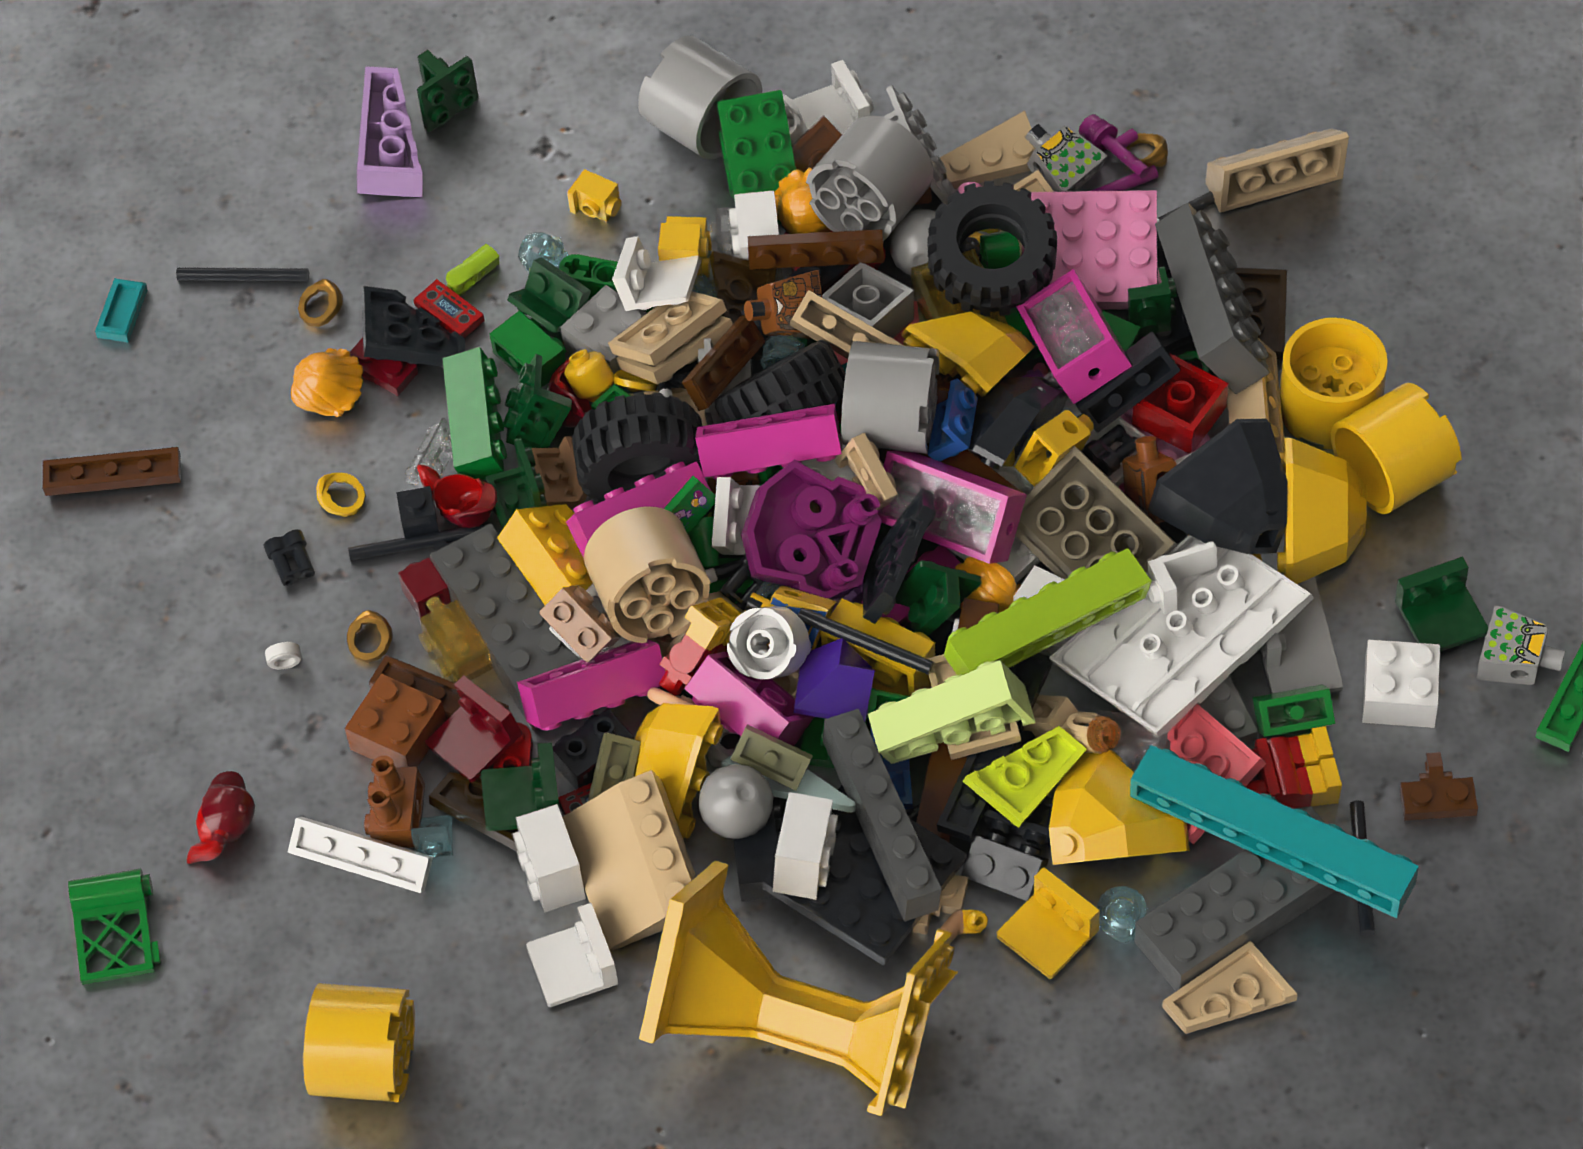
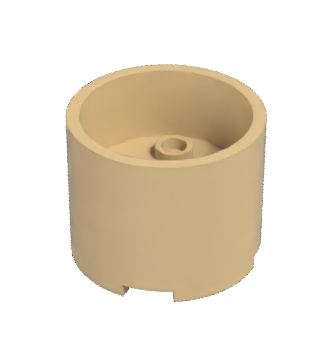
(646, 573)

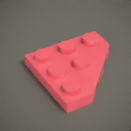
(1207, 742)

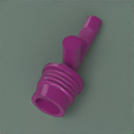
(1104, 136)

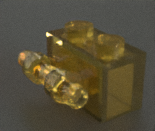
(453, 641)

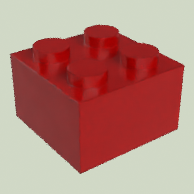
(1183, 407)

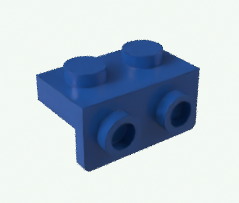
(953, 422)

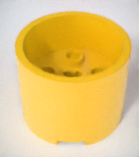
(1328, 374)
(1397, 447)
(358, 1042)

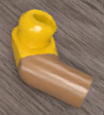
(965, 922)

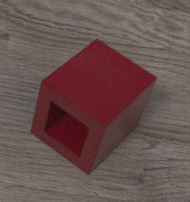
(422, 582)

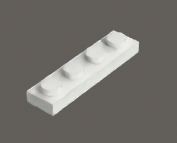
(360, 854)

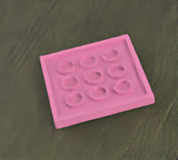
(1105, 240)

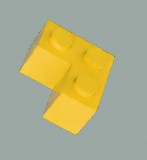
(685, 238)

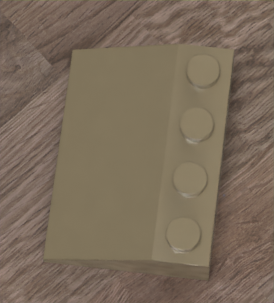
(1082, 516)

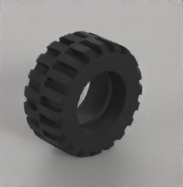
(991, 209)
(795, 383)
(633, 440)

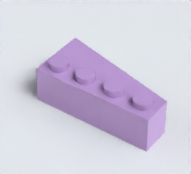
(386, 143)

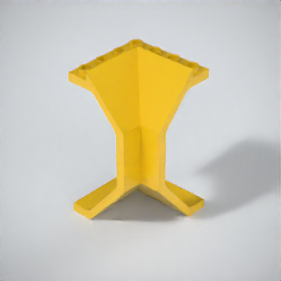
(721, 984)

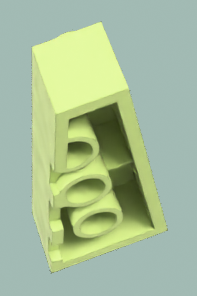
(951, 712)

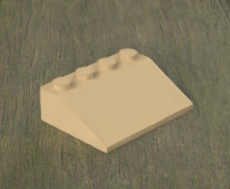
(630, 857)

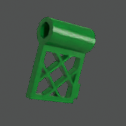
(106, 898)

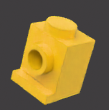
(594, 196)

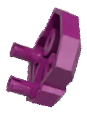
(784, 524)

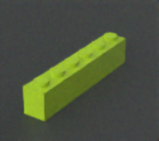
(1051, 614)

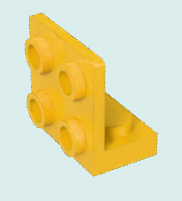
(1050, 925)

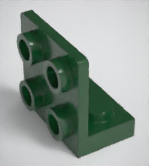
(534, 411)
(1440, 605)
(519, 790)

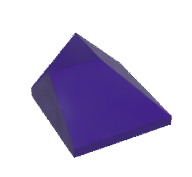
(833, 682)

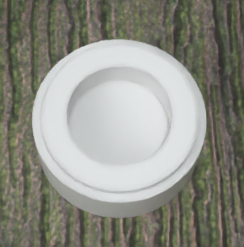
(283, 655)

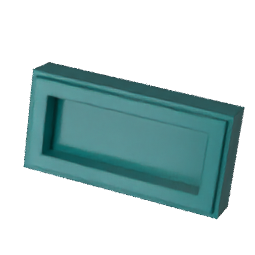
(121, 310)

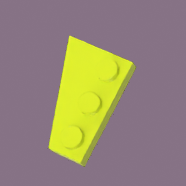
(1025, 777)

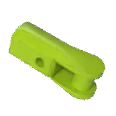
(472, 269)

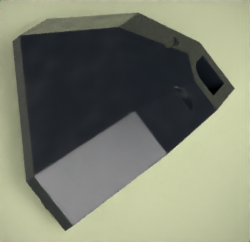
(1009, 414)
(1228, 490)

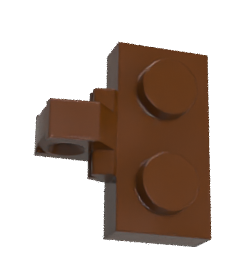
(1437, 793)

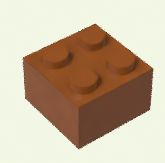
(394, 722)

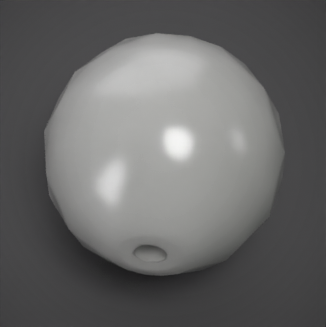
(909, 240)
(735, 801)

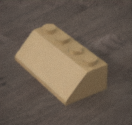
(1277, 169)

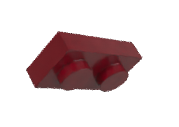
(388, 374)

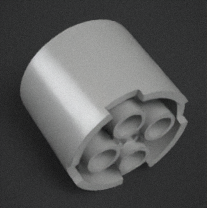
(686, 91)
(870, 177)
(890, 395)

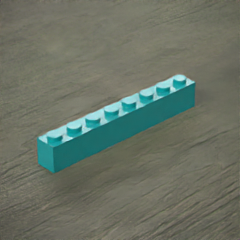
(1274, 830)

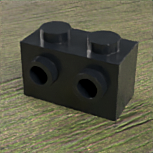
(578, 752)

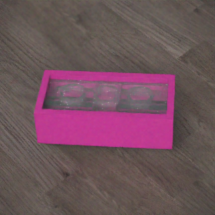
(1074, 336)
(970, 510)

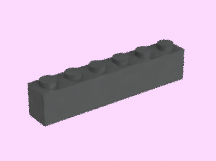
(882, 815)

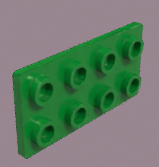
(755, 142)

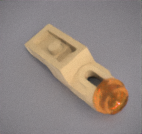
(1092, 731)

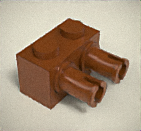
(395, 802)

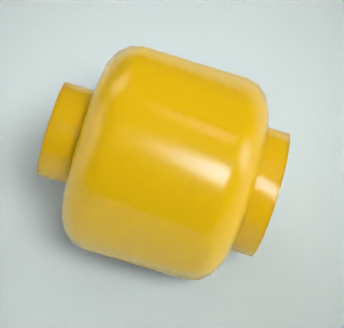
(588, 374)

